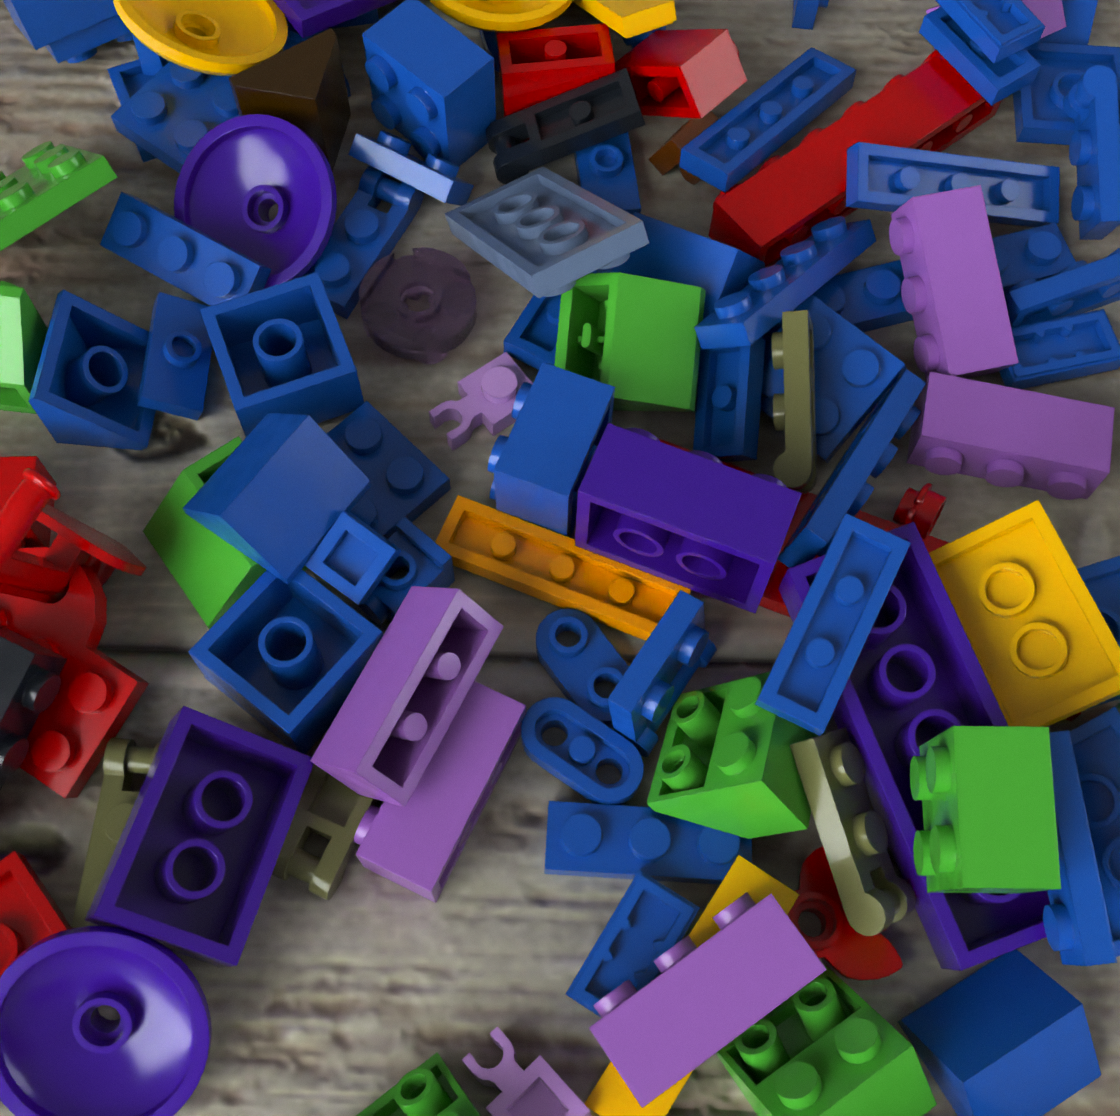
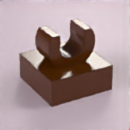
(669, 153)

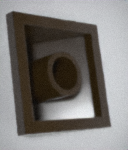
(301, 88)

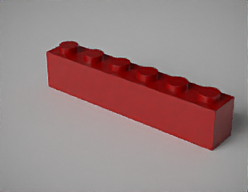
(808, 184)

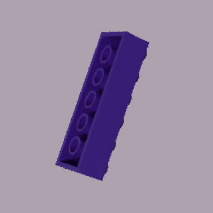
(903, 691)

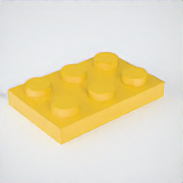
(1030, 619)

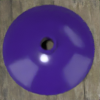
(241, 174)
(75, 1062)

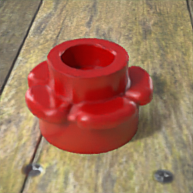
(920, 507)

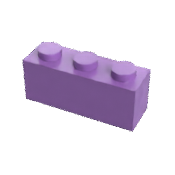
(952, 284)
(1011, 436)
(408, 694)
(425, 839)
(704, 996)

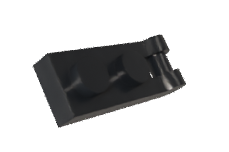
(564, 125)

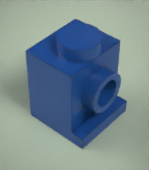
(426, 567)

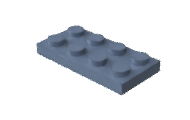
(547, 231)

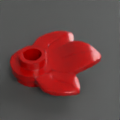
(838, 943)

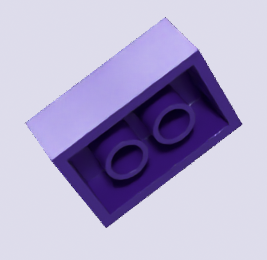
(683, 516)
(202, 839)

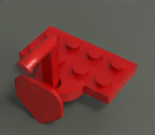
(61, 605)

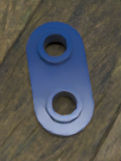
(581, 666)
(583, 752)

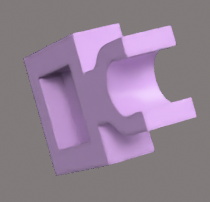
(485, 400)
(528, 1091)

